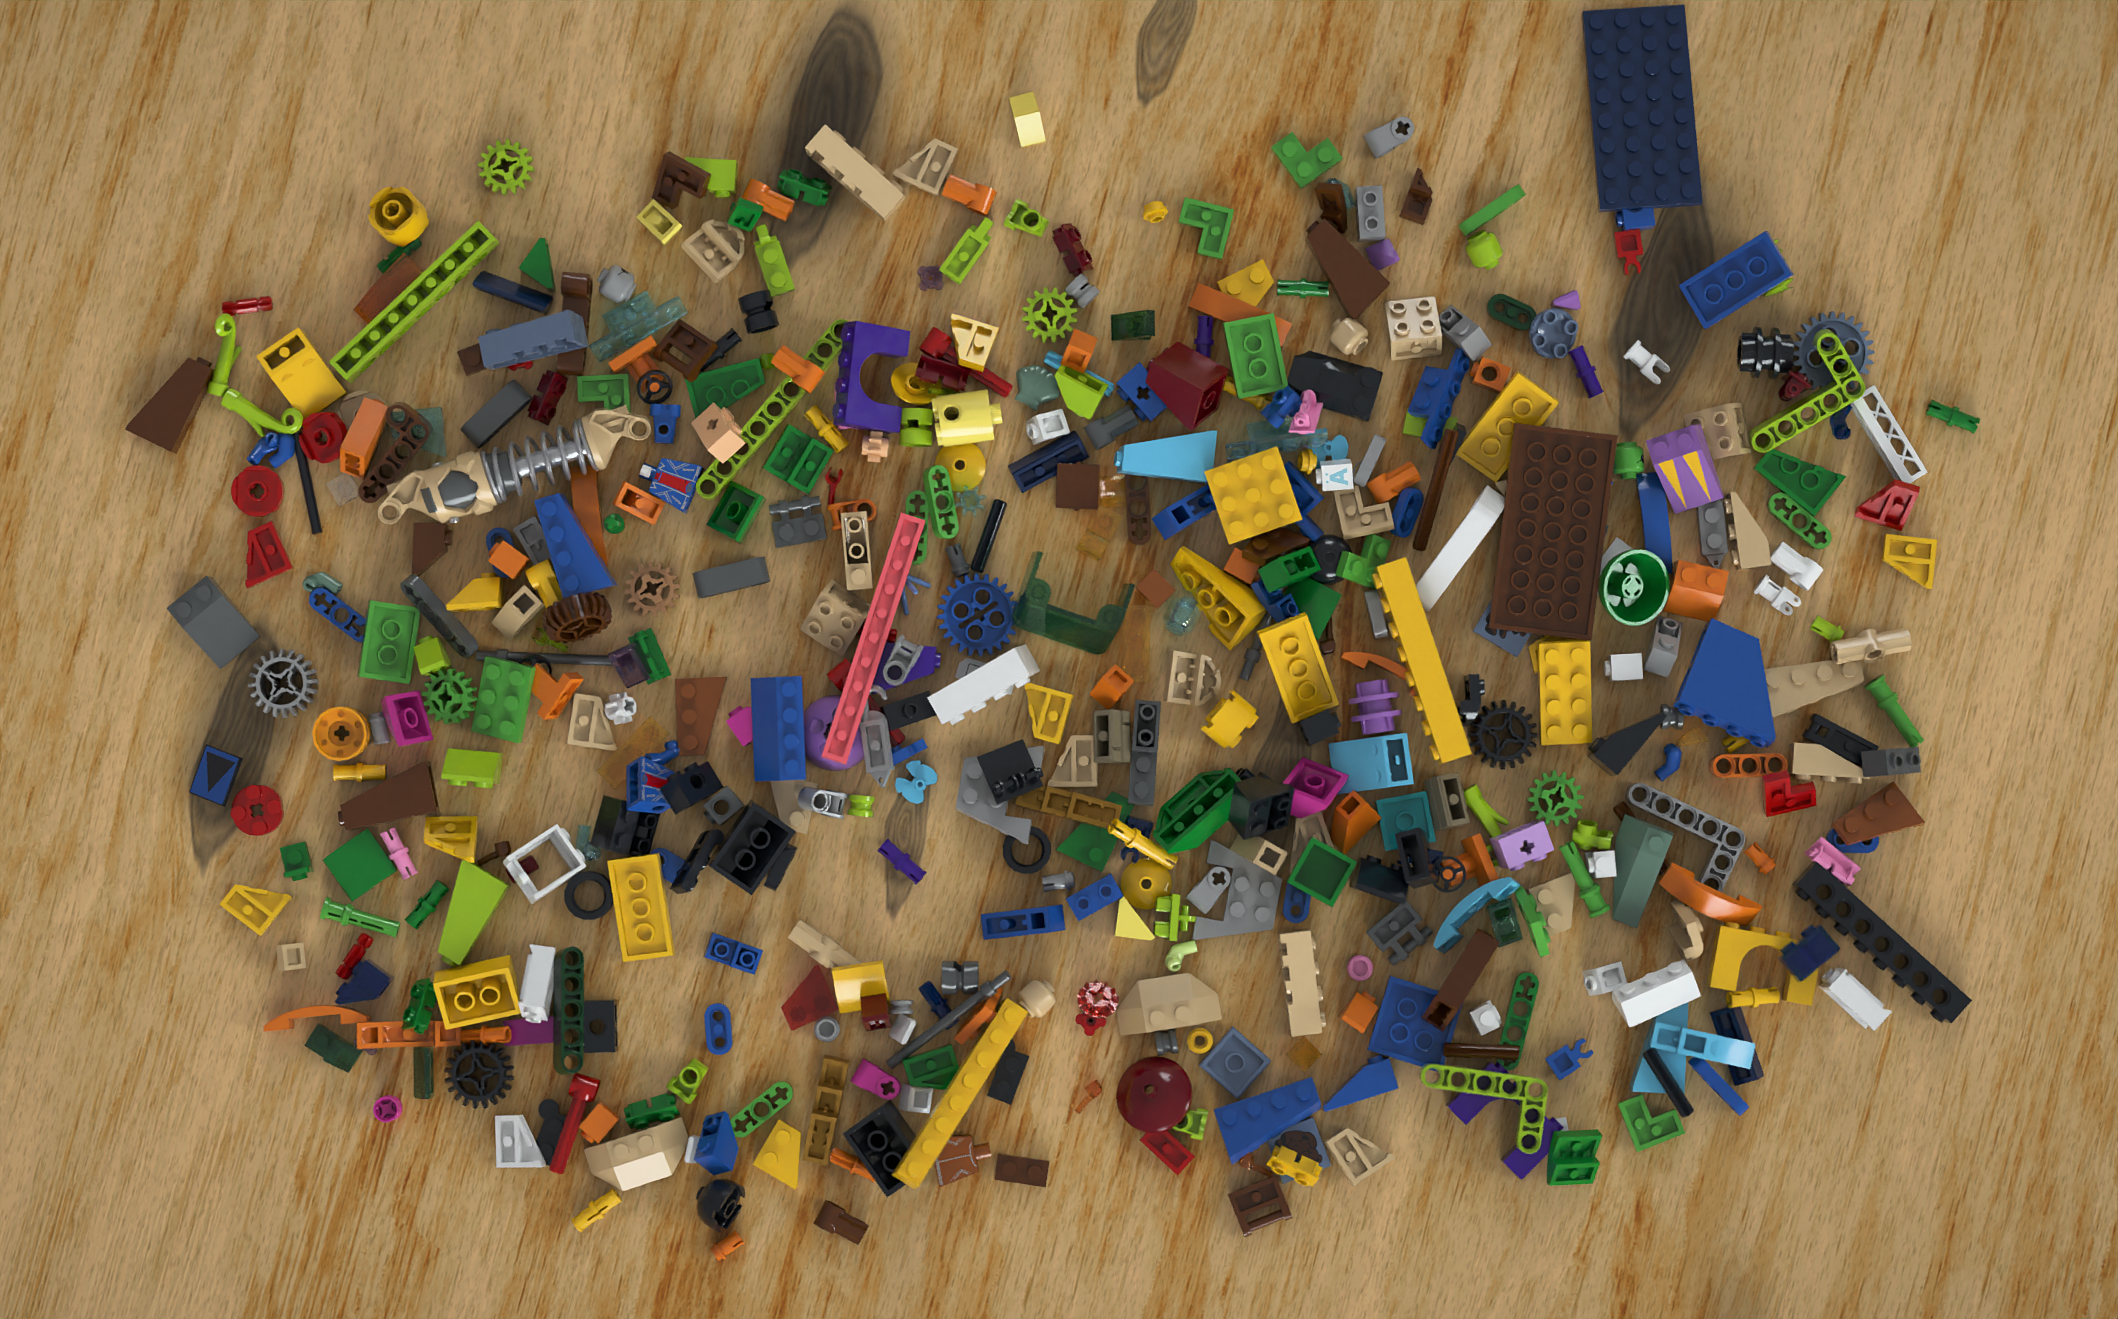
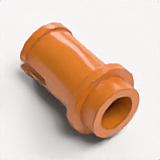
(1760, 858)
(726, 1245)

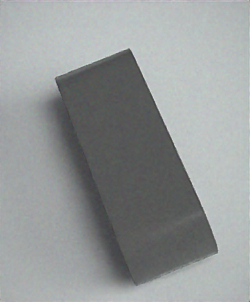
(496, 414)
(731, 577)

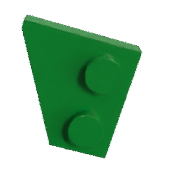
(932, 1068)

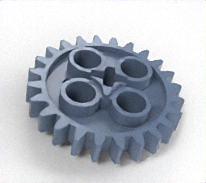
(1845, 331)

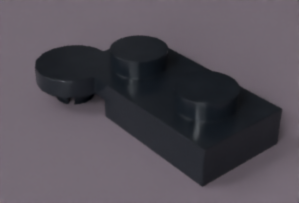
(1008, 1074)
(551, 1128)

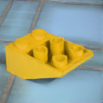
(301, 373)

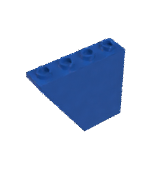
(1728, 685)

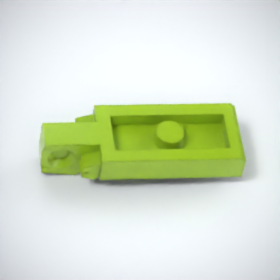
(967, 251)
(773, 263)

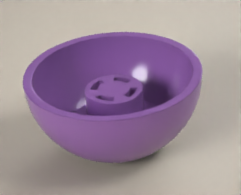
(816, 722)

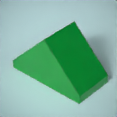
(538, 265)

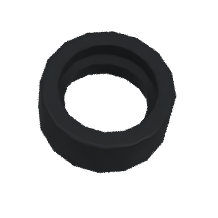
(1041, 862)
(570, 892)

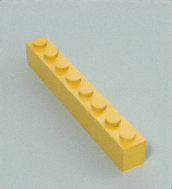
(1421, 660)
(960, 1093)

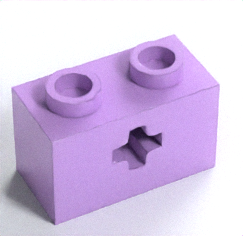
(1507, 845)

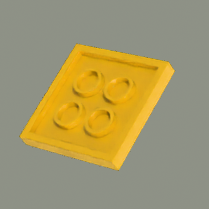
(1253, 495)

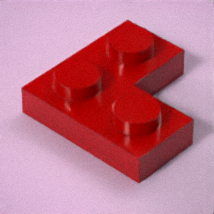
(1781, 798)

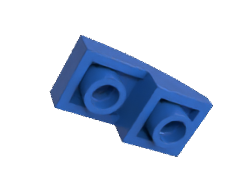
(1277, 605)
(733, 953)

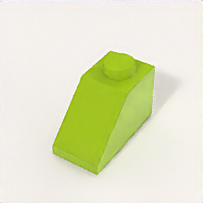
(723, 175)
(1080, 391)
(431, 655)

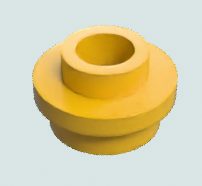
(1154, 211)
(1306, 461)
(1199, 1048)

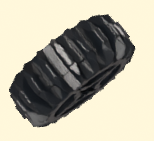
(1523, 741)
(480, 1085)

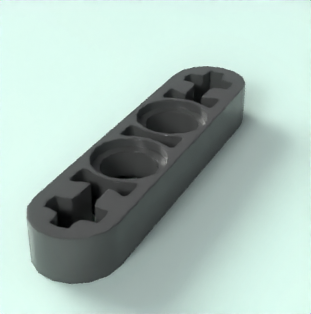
(439, 616)

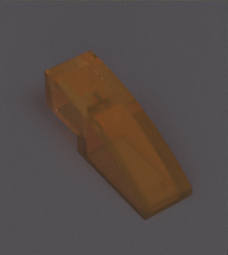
(388, 287)

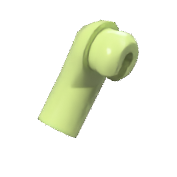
(1177, 952)

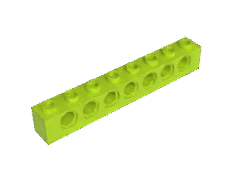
(414, 302)

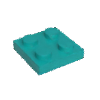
(1403, 814)

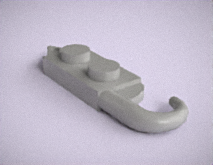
(1712, 531)
(876, 741)

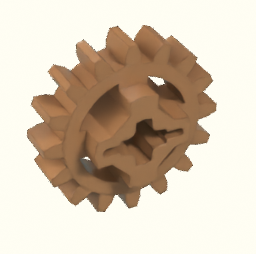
(667, 581)

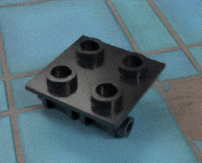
(1010, 771)

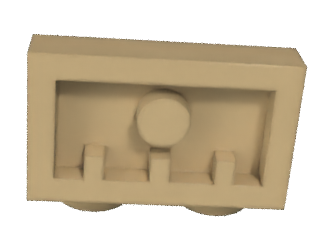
(1413, 328)
(1723, 429)
(836, 617)

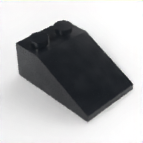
(1619, 747)
(1380, 880)

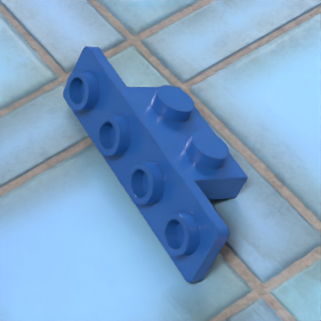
(1436, 396)
(1307, 498)

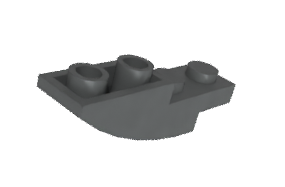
(1144, 753)

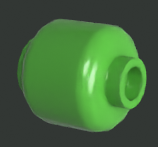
(1628, 460)

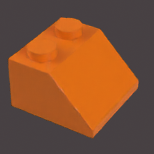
(1695, 590)

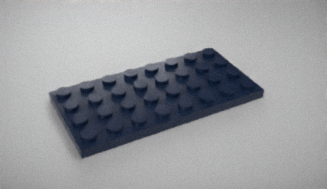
(1641, 108)

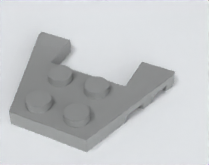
(979, 803)
(1250, 897)

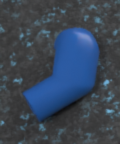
(264, 446)
(285, 451)
(664, 757)
(1672, 764)

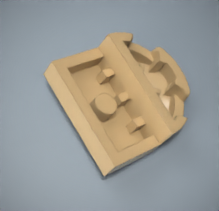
(716, 248)
(1190, 679)
(1686, 931)

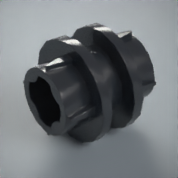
(1765, 352)

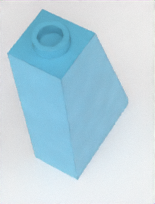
(1170, 458)
(1643, 1077)

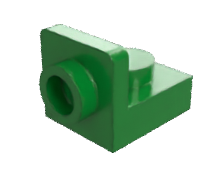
(744, 214)
(296, 861)

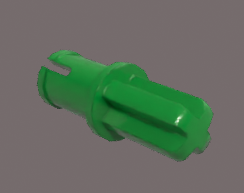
(614, 523)

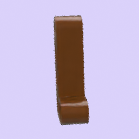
(577, 297)
(392, 456)

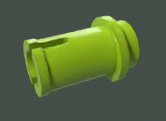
(1827, 629)

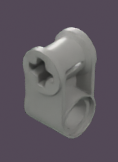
(1385, 138)
(902, 659)
(826, 802)
(1206, 891)

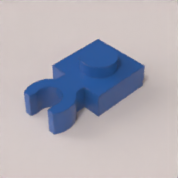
(902, 754)
(1565, 1060)

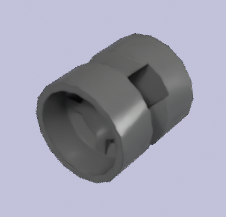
(960, 977)

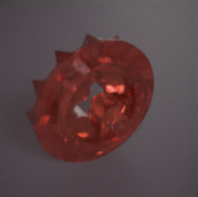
(1102, 1008)

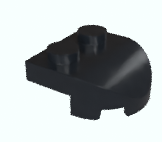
(1470, 706)

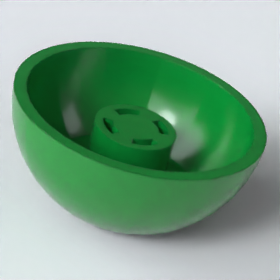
(1634, 587)

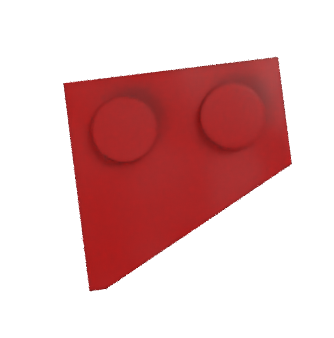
(1890, 505)
(265, 555)

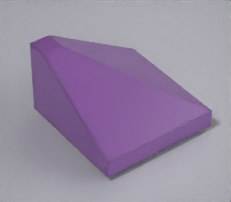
(1382, 254)
(1567, 301)

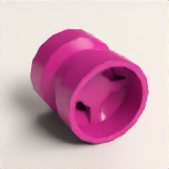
(383, 1108)

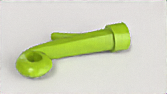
(226, 357)
(256, 417)
(1484, 814)

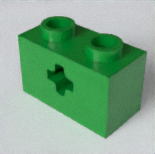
(1289, 569)

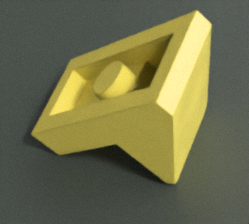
(659, 222)

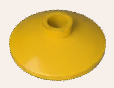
(909, 387)
(973, 470)
(1133, 876)

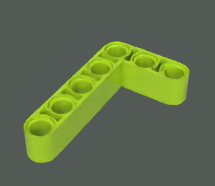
(1814, 400)
(1495, 1089)

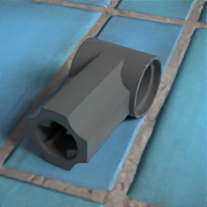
(1105, 430)

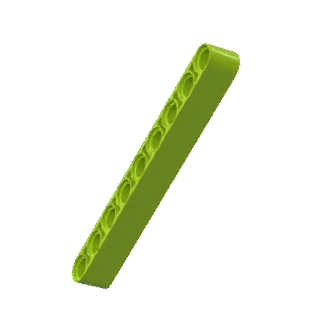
(770, 422)

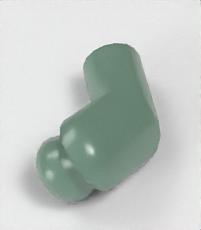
(322, 580)

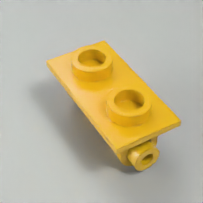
(1304, 1172)

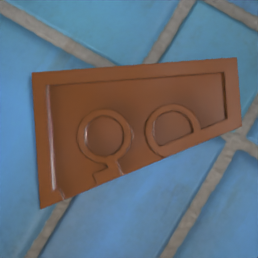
(696, 710)
(1880, 814)

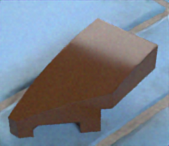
(1417, 200)
(1333, 204)

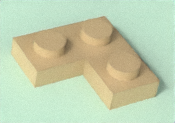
(1361, 521)

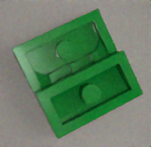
(797, 459)
(1316, 601)
(359, 865)
(1573, 1157)

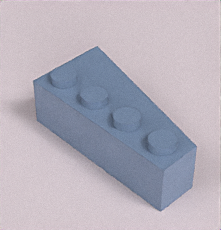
(533, 340)

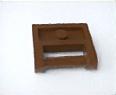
(690, 343)
(1256, 1197)

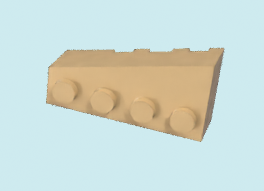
(855, 173)
(1300, 982)

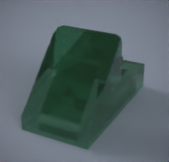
(1133, 326)
(1504, 922)
(333, 1048)

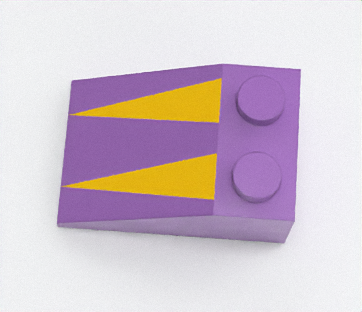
(1685, 468)

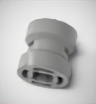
(1082, 291)

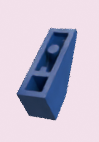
(1184, 512)
(1023, 922)
(1368, 1081)

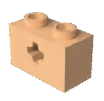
(719, 432)

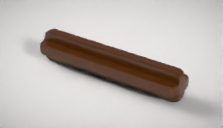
(1482, 1051)

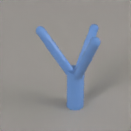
(913, 589)

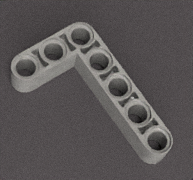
(1694, 827)

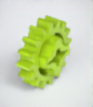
(496, 170)
(1062, 313)

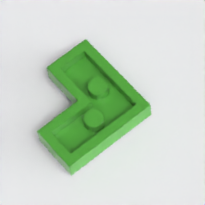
(1304, 165)
(1214, 221)
(610, 389)
(1360, 568)
(1534, 921)
(1648, 1130)

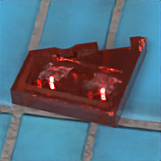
(809, 1001)

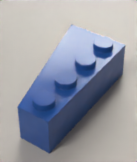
(571, 549)
(1264, 1116)

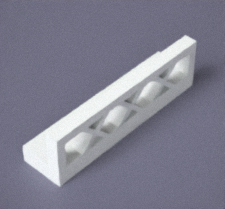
(1881, 440)

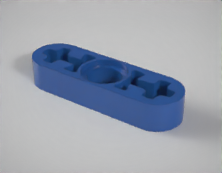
(352, 632)
(1718, 1084)

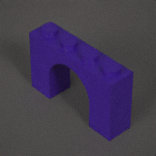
(852, 405)
(1468, 1105)

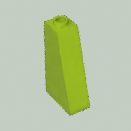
(470, 910)

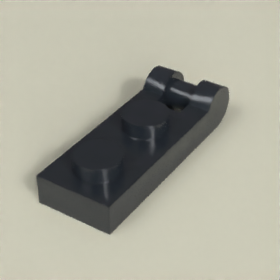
(1838, 739)
(696, 861)

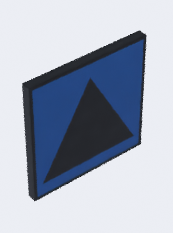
(215, 775)

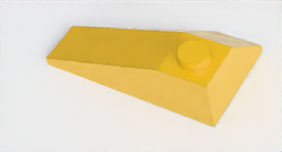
(1223, 599)

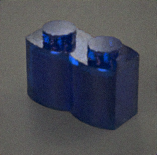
(1808, 952)

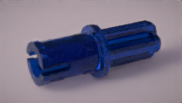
(935, 1000)

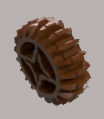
(577, 617)

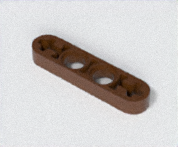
(1137, 495)

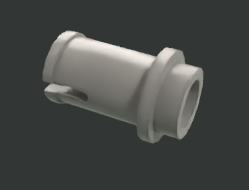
(379, 728)
(1058, 881)

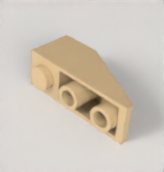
(1749, 541)
(857, 550)
(1816, 760)

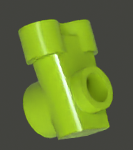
(1022, 217)
(1588, 836)
(685, 1084)
(1194, 1123)

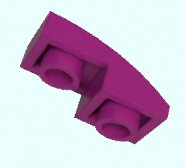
(529, 1033)

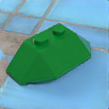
(1195, 811)

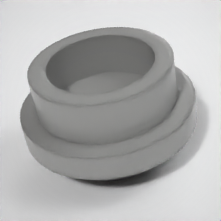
(826, 1029)

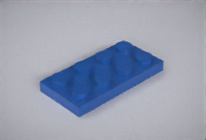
(1736, 280)

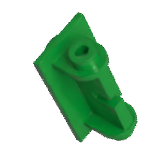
(813, 188)
(651, 655)
(415, 1015)
(640, 1116)

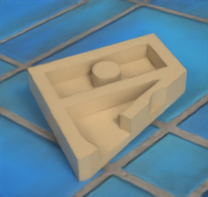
(589, 724)
(1555, 902)
(1356, 1155)

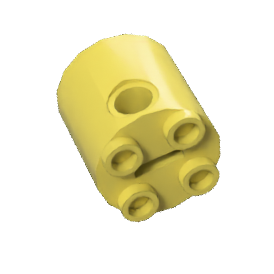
(972, 417)

